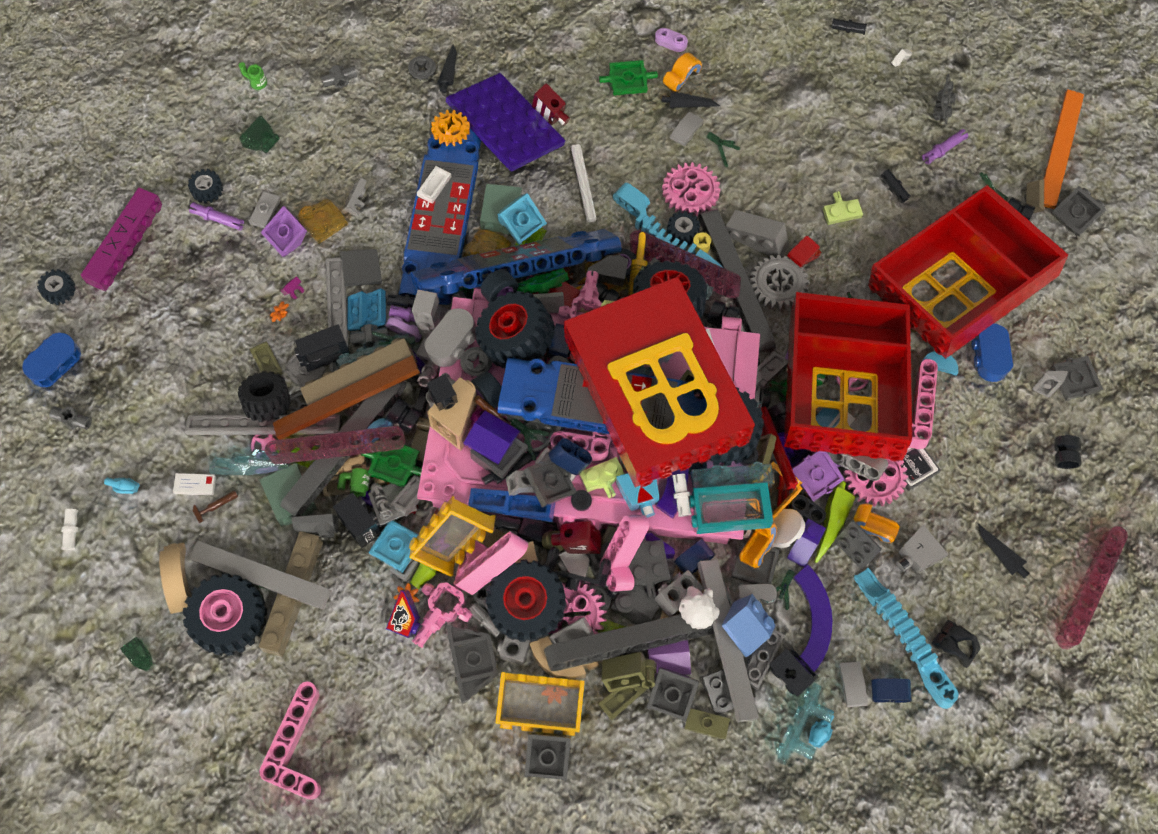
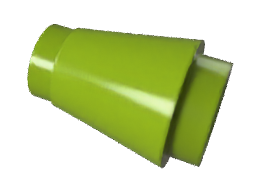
(422, 575)

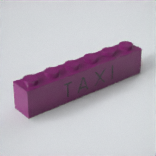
(122, 239)

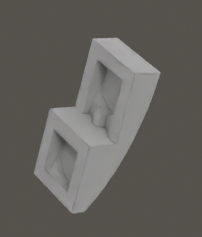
(686, 128)
(853, 684)

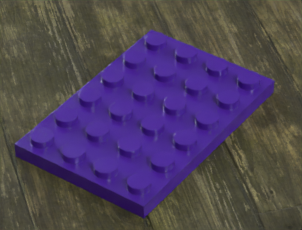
(505, 121)

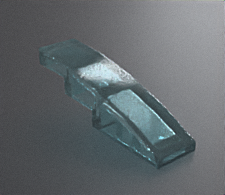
(245, 464)

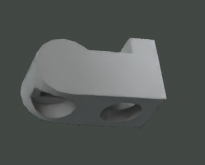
(518, 483)
(762, 592)

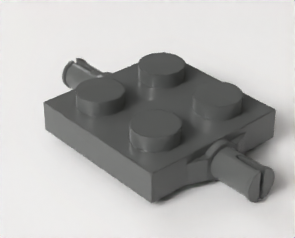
(650, 565)

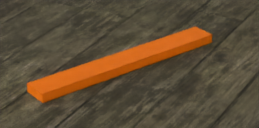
(1061, 147)

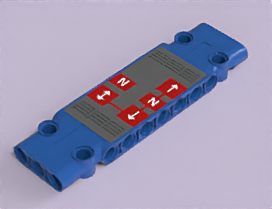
(440, 228)
(451, 275)
(565, 401)

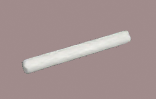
(583, 183)

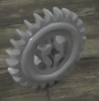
(771, 292)

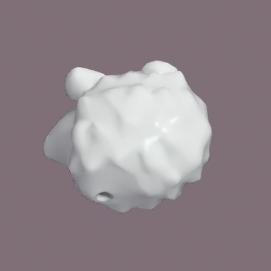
(698, 608)

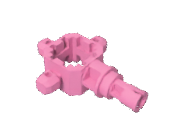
(587, 298)
(435, 617)

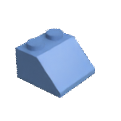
(748, 624)

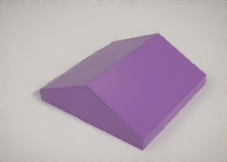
(284, 232)
(672, 657)

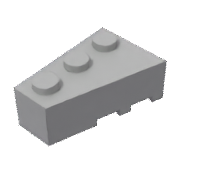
(758, 233)

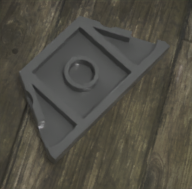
(472, 660)

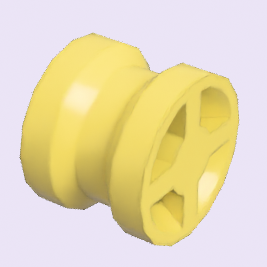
(705, 245)

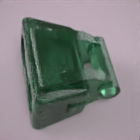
(258, 134)
(138, 654)

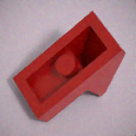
(804, 252)

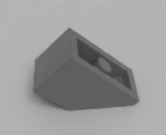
(611, 270)

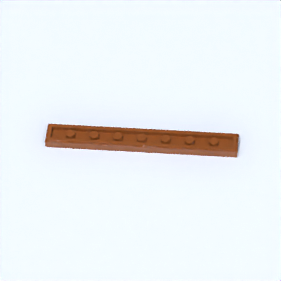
(346, 397)

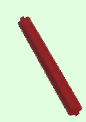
(779, 452)

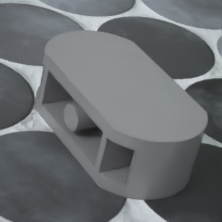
(451, 337)

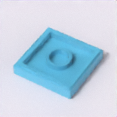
(393, 546)

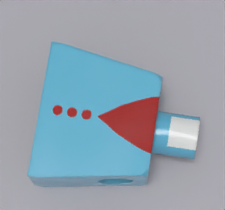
(638, 497)

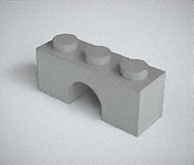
(426, 312)

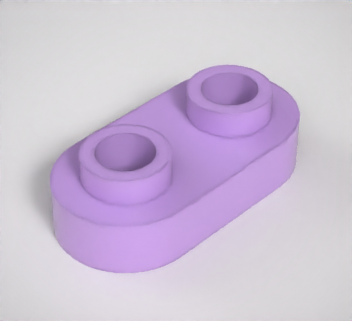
(668, 39)
(398, 326)

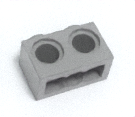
(676, 591)
(520, 656)

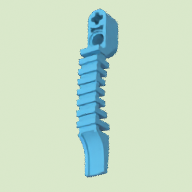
(636, 204)
(910, 635)

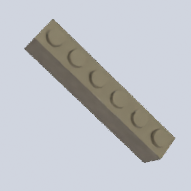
(356, 371)
(286, 609)

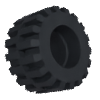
(264, 396)

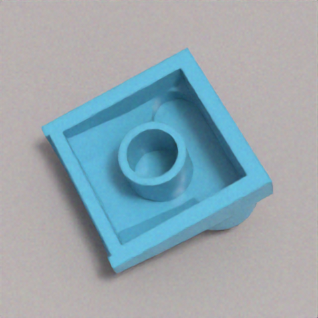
(521, 218)

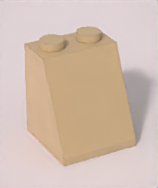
(456, 421)

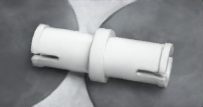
(681, 495)
(69, 529)

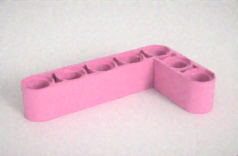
(920, 410)
(589, 442)
(488, 562)
(290, 744)

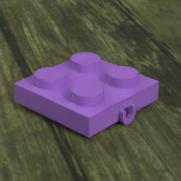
(817, 474)

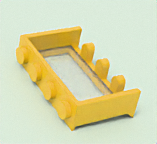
(450, 535)
(540, 703)

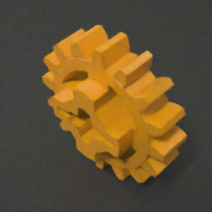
(450, 128)

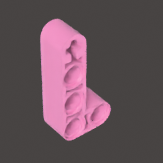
(622, 550)

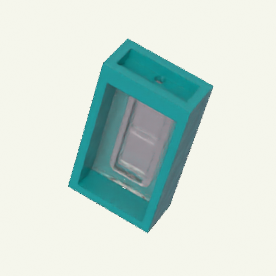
(731, 508)

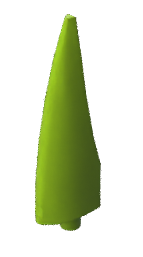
(837, 511)

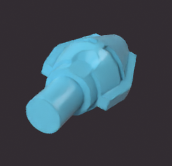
(122, 485)
(820, 733)

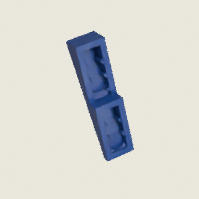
(515, 505)

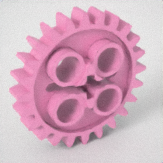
(691, 189)
(891, 485)
(592, 604)

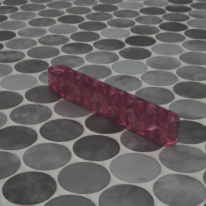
(721, 279)
(327, 440)
(1088, 595)

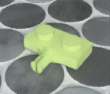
(842, 210)
(602, 476)

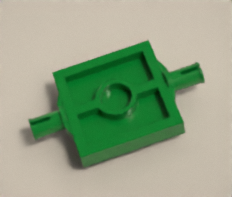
(628, 77)
(543, 282)
(394, 465)

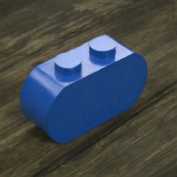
(993, 353)
(51, 359)

